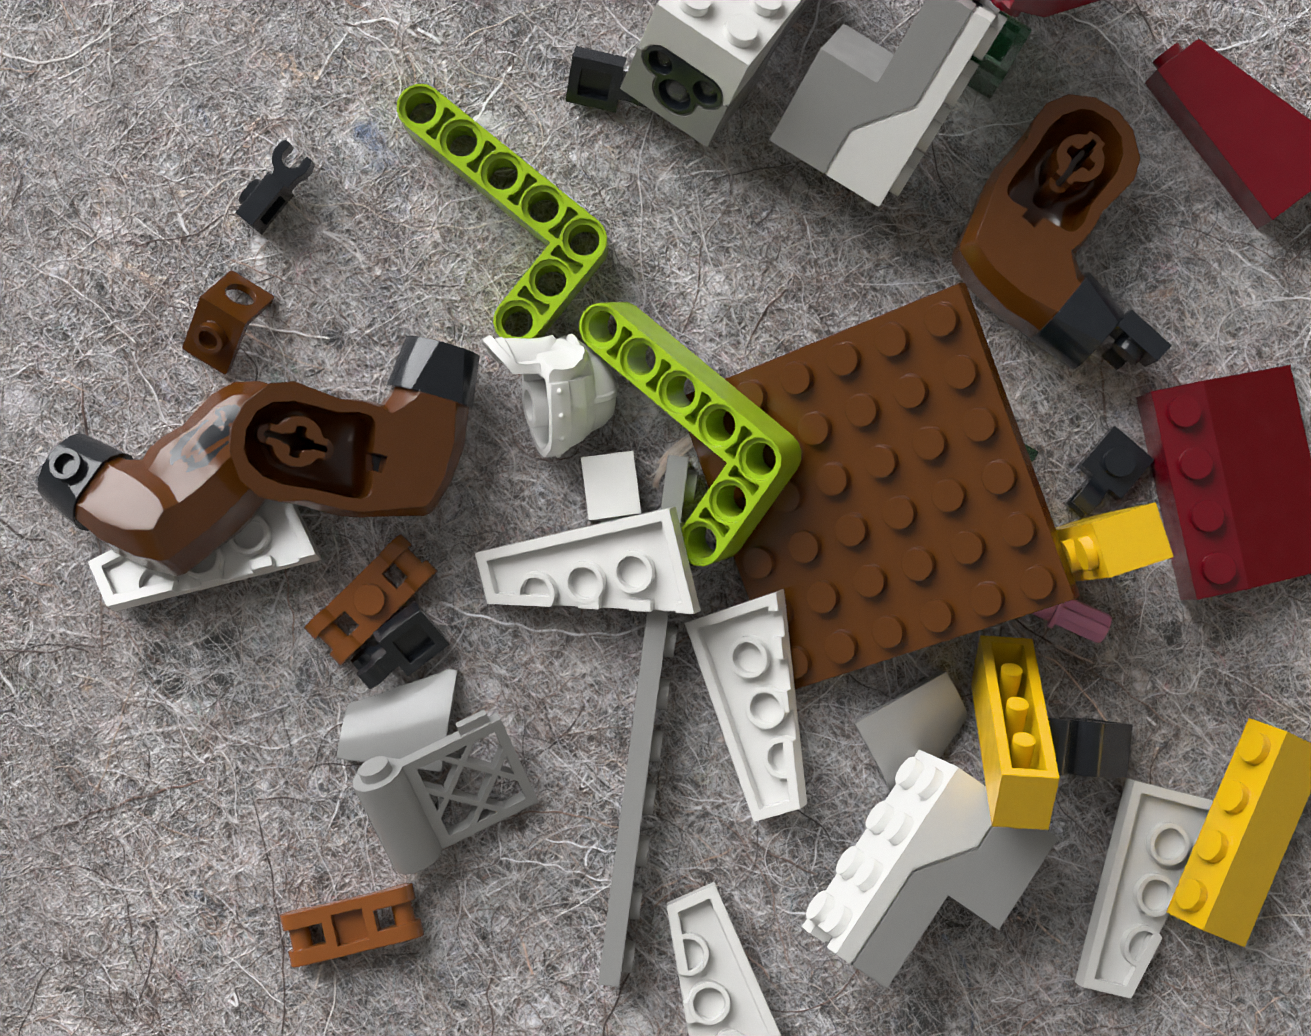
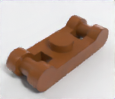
(371, 599)
(351, 925)

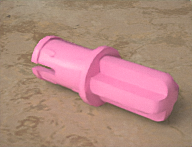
(1078, 619)

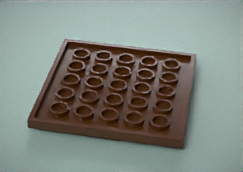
(907, 494)

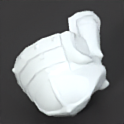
(563, 388)

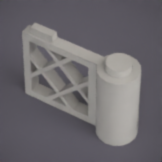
(401, 803)

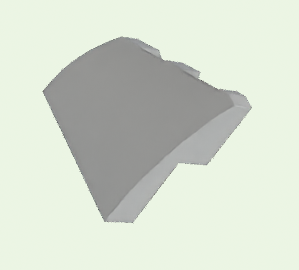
(917, 719)
(400, 720)

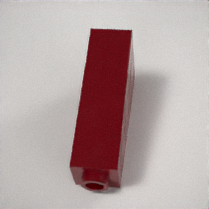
(1238, 128)

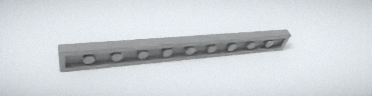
(644, 747)

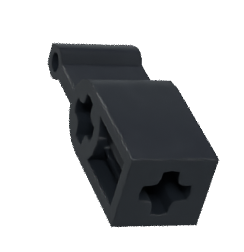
(1091, 746)

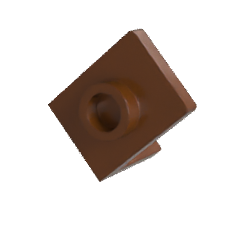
(221, 323)

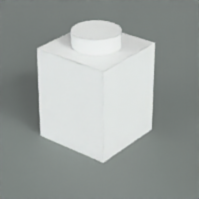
(611, 486)

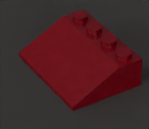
(1231, 480)

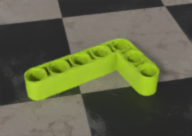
(516, 202)
(704, 420)

